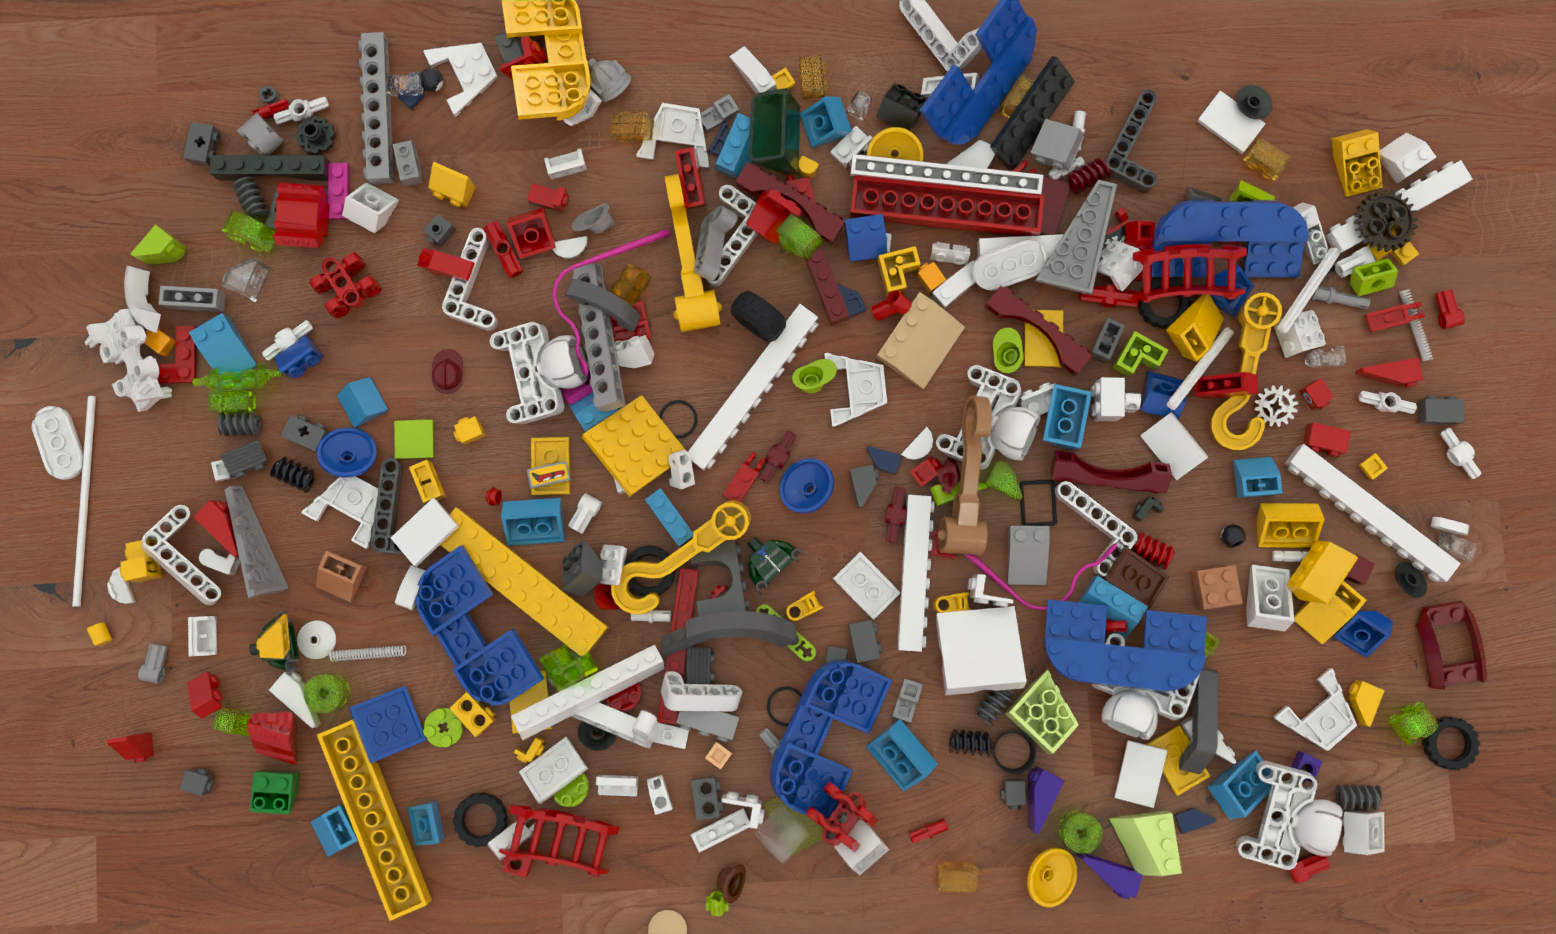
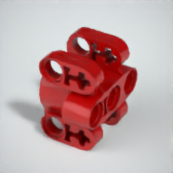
(329, 280)
(846, 807)

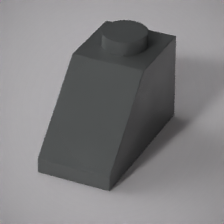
(863, 482)

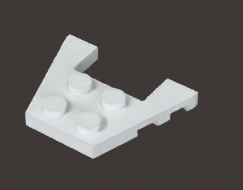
(471, 68)
(678, 126)
(865, 388)
(352, 498)
(1327, 721)

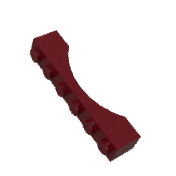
(756, 181)
(1007, 306)
(1148, 477)

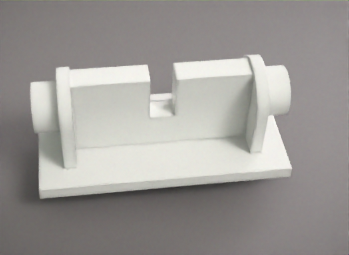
(957, 255)

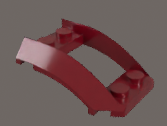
(1456, 673)

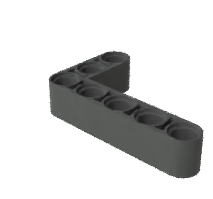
(1127, 142)
(390, 514)
(1204, 724)

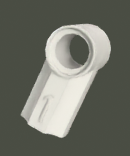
(1361, 257)
(587, 509)

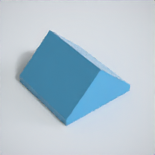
(362, 401)
(426, 823)

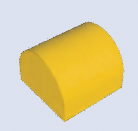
(807, 167)
(99, 634)

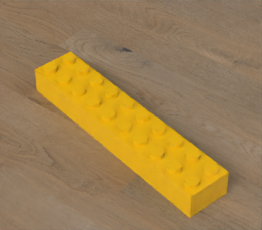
(526, 586)
(375, 822)

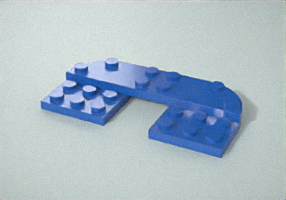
(958, 111)
(1270, 228)
(1167, 662)
(487, 672)
(836, 692)

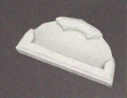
(570, 248)
(920, 446)
(120, 589)

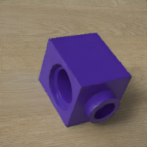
(1312, 763)

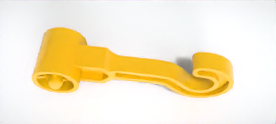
(697, 307)
(1256, 318)
(727, 523)

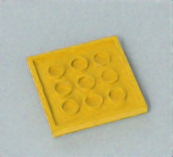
(633, 445)

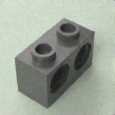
(701, 797)

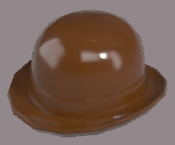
(731, 882)

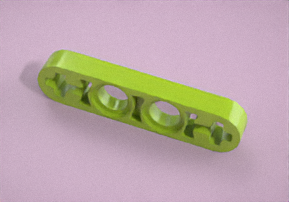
(800, 637)

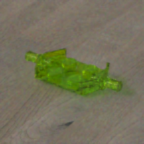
(236, 381)

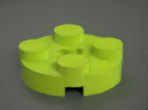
(433, 732)

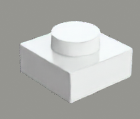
(220, 471)

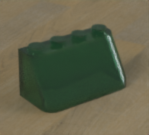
(775, 131)

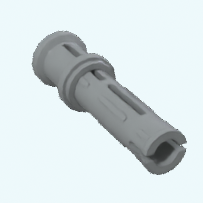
(1331, 295)

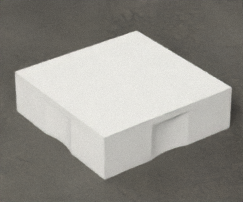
(980, 650)

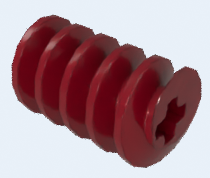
(1088, 174)

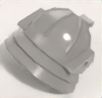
(608, 79)

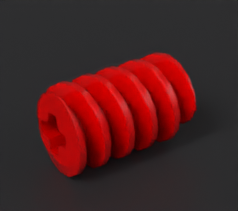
(1154, 550)

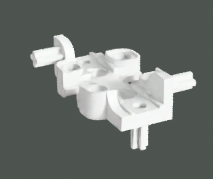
(121, 343)

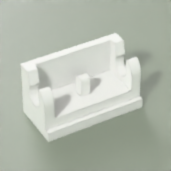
(565, 164)
(202, 635)

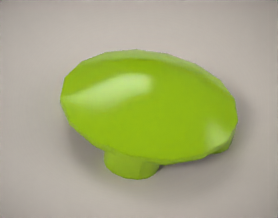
(573, 793)

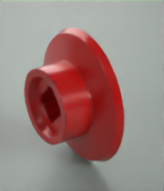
(603, 597)

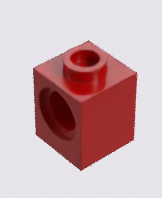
(522, 871)

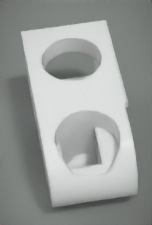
(1132, 402)
(681, 470)
(216, 561)
(659, 794)

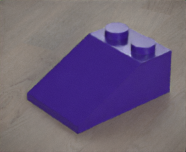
(1042, 793)
(1122, 879)

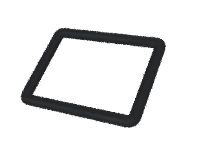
(1053, 503)

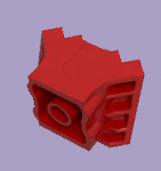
(301, 215)
(274, 735)

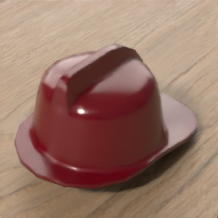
(447, 371)

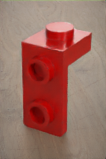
(548, 197)

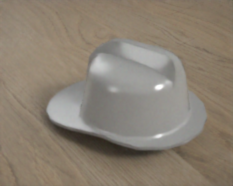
(595, 220)

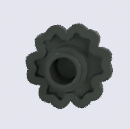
(315, 135)

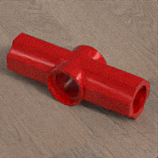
(508, 259)
(1110, 297)

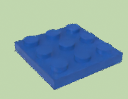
(387, 724)

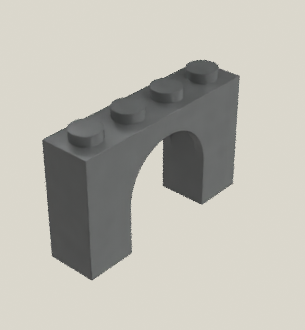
(726, 556)

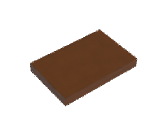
(1136, 577)

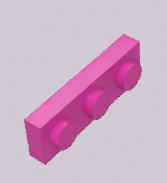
(337, 189)

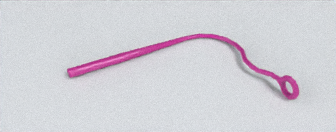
(621, 249)
(975, 560)

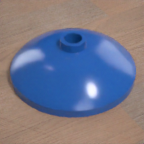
(343, 445)
(798, 482)

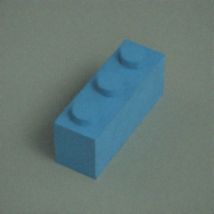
(670, 517)

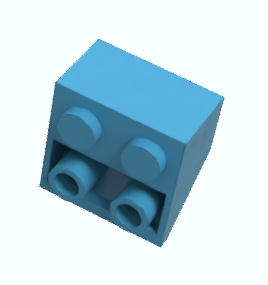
(1256, 477)
(334, 830)

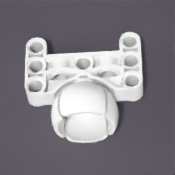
(550, 367)
(1011, 426)
(1137, 709)
(1303, 822)

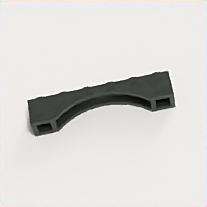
(296, 166)

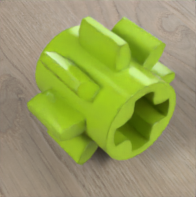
(716, 904)

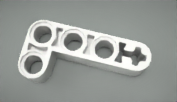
(698, 697)

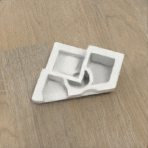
(976, 156)

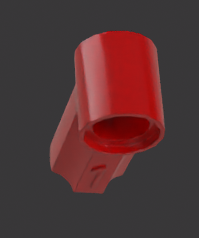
(895, 303)
(1449, 313)
(1308, 866)

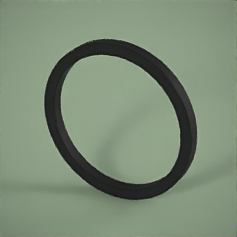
(695, 416)
(768, 703)

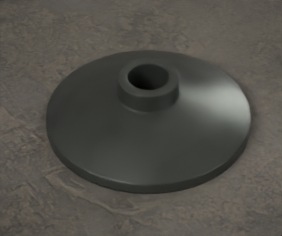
(1254, 102)
(1410, 579)
(586, 737)

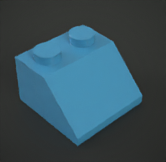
(825, 121)
(588, 414)

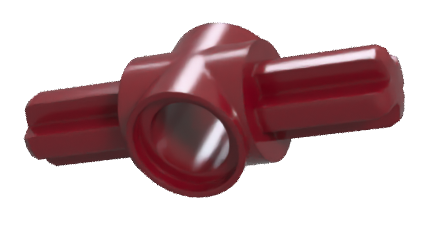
(777, 456)
(948, 475)
(895, 514)

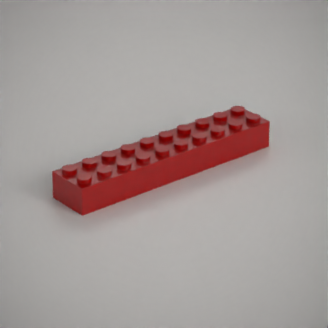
(948, 206)

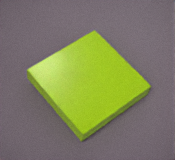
(414, 439)

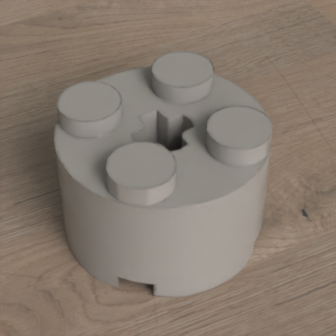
(260, 135)

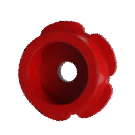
(493, 496)

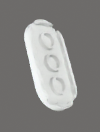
(1009, 264)
(58, 442)

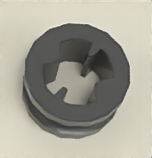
(266, 90)

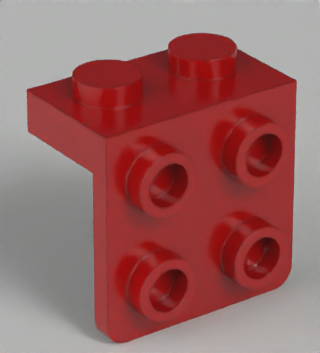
(532, 55)
(770, 213)

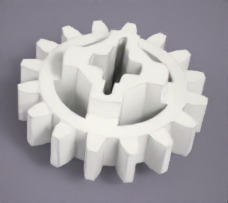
(1267, 404)

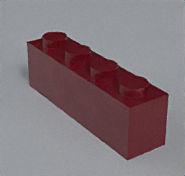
(827, 287)

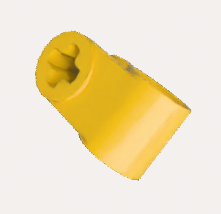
(954, 602)
(805, 606)

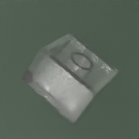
(246, 279)
(782, 833)

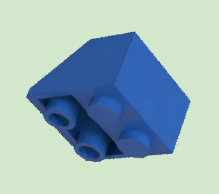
(299, 357)

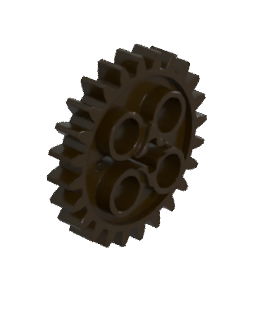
(1369, 215)

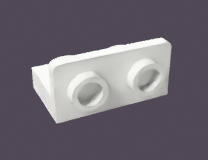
(852, 143)
(1037, 400)
(617, 785)

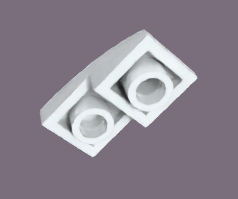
(409, 588)

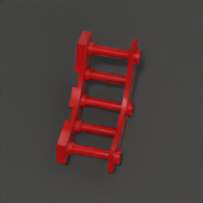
(1188, 252)
(562, 819)

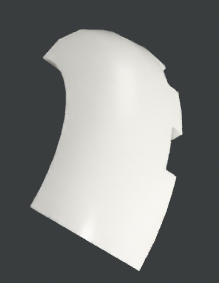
(135, 294)

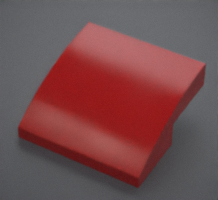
(642, 328)

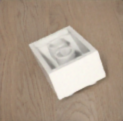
(1269, 599)

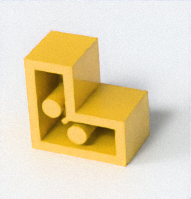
(894, 264)
(139, 564)

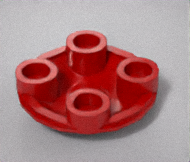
(625, 699)

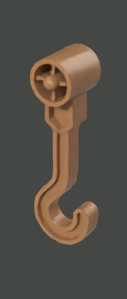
(964, 531)

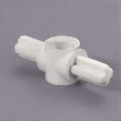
(296, 105)
(286, 338)
(1396, 403)
(1460, 453)

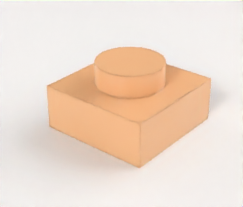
(718, 755)

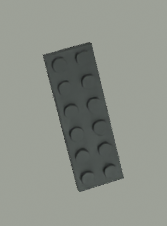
(1031, 113)

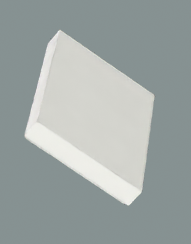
(1229, 123)
(1174, 445)
(424, 532)
(866, 585)
(553, 770)
(1140, 773)

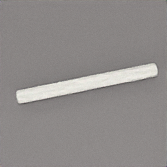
(1308, 290)
(1200, 368)

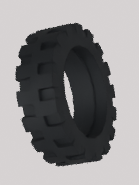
(1162, 322)
(668, 579)
(1469, 752)
(459, 819)

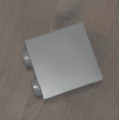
(1057, 145)

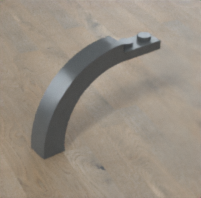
(730, 624)

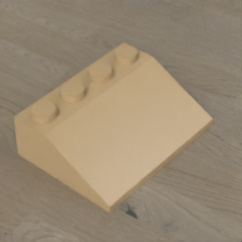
(920, 341)

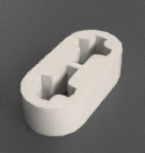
(1449, 526)

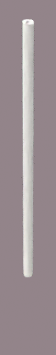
(84, 497)

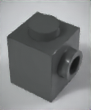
(439, 230)
(198, 781)
(1013, 793)

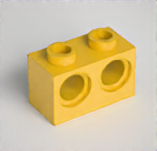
(427, 481)
(469, 718)

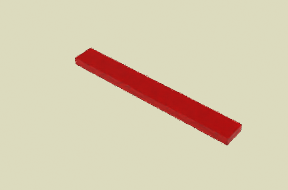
(682, 612)

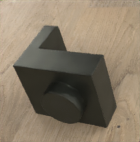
(1143, 508)

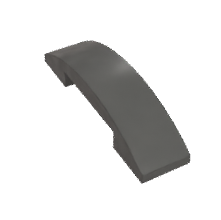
(604, 301)

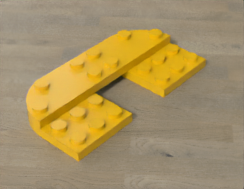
(563, 83)

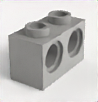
(408, 163)

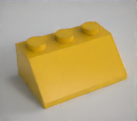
(1288, 525)
(1321, 572)

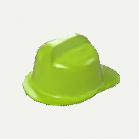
(1007, 350)
(814, 375)

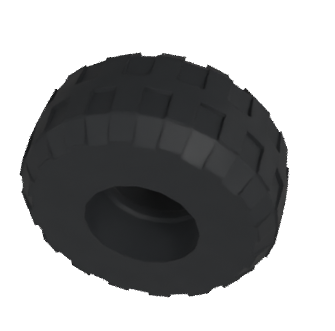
(758, 316)

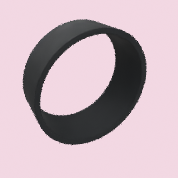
(1030, 761)

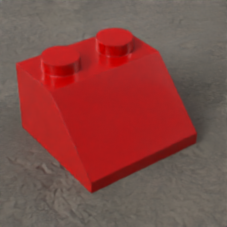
(531, 233)

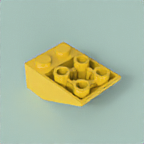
(1358, 161)
(1196, 328)
(1326, 619)

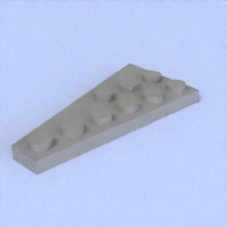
(1078, 253)
(256, 557)

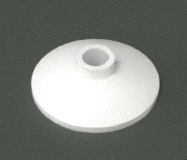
(325, 639)

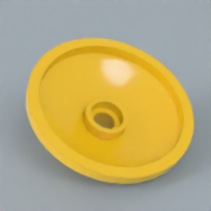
(896, 139)
(1052, 877)

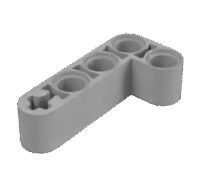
(712, 240)

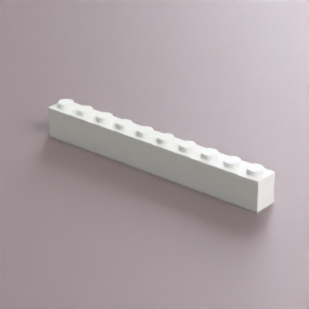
(945, 174)
(752, 387)
(1372, 514)

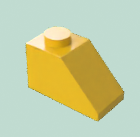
(275, 640)
(1365, 701)

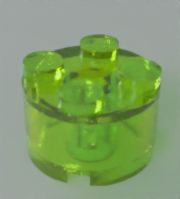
(315, 696)
(1413, 723)
(1076, 842)

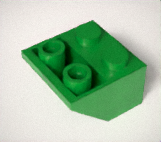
(274, 791)

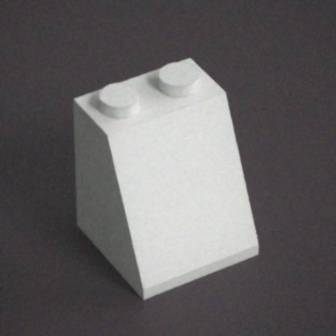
(868, 852)

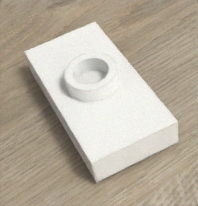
(671, 735)

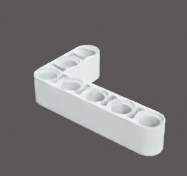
(938, 37)
(738, 237)
(461, 300)
(1100, 523)
(178, 559)
(637, 730)

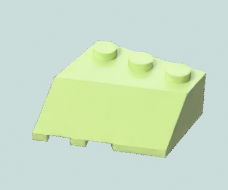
(1043, 714)
(1149, 842)

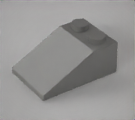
(1027, 555)

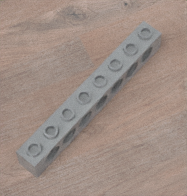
(384, 172)
(613, 396)

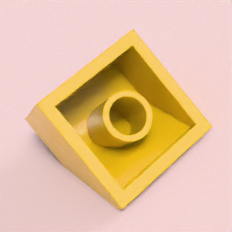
(450, 185)

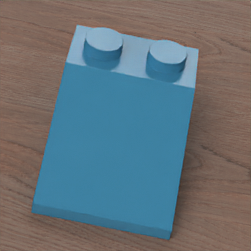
(223, 345)
(1240, 788)

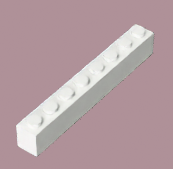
(1420, 194)
(914, 573)
(588, 692)

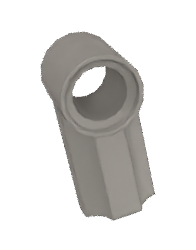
(153, 669)

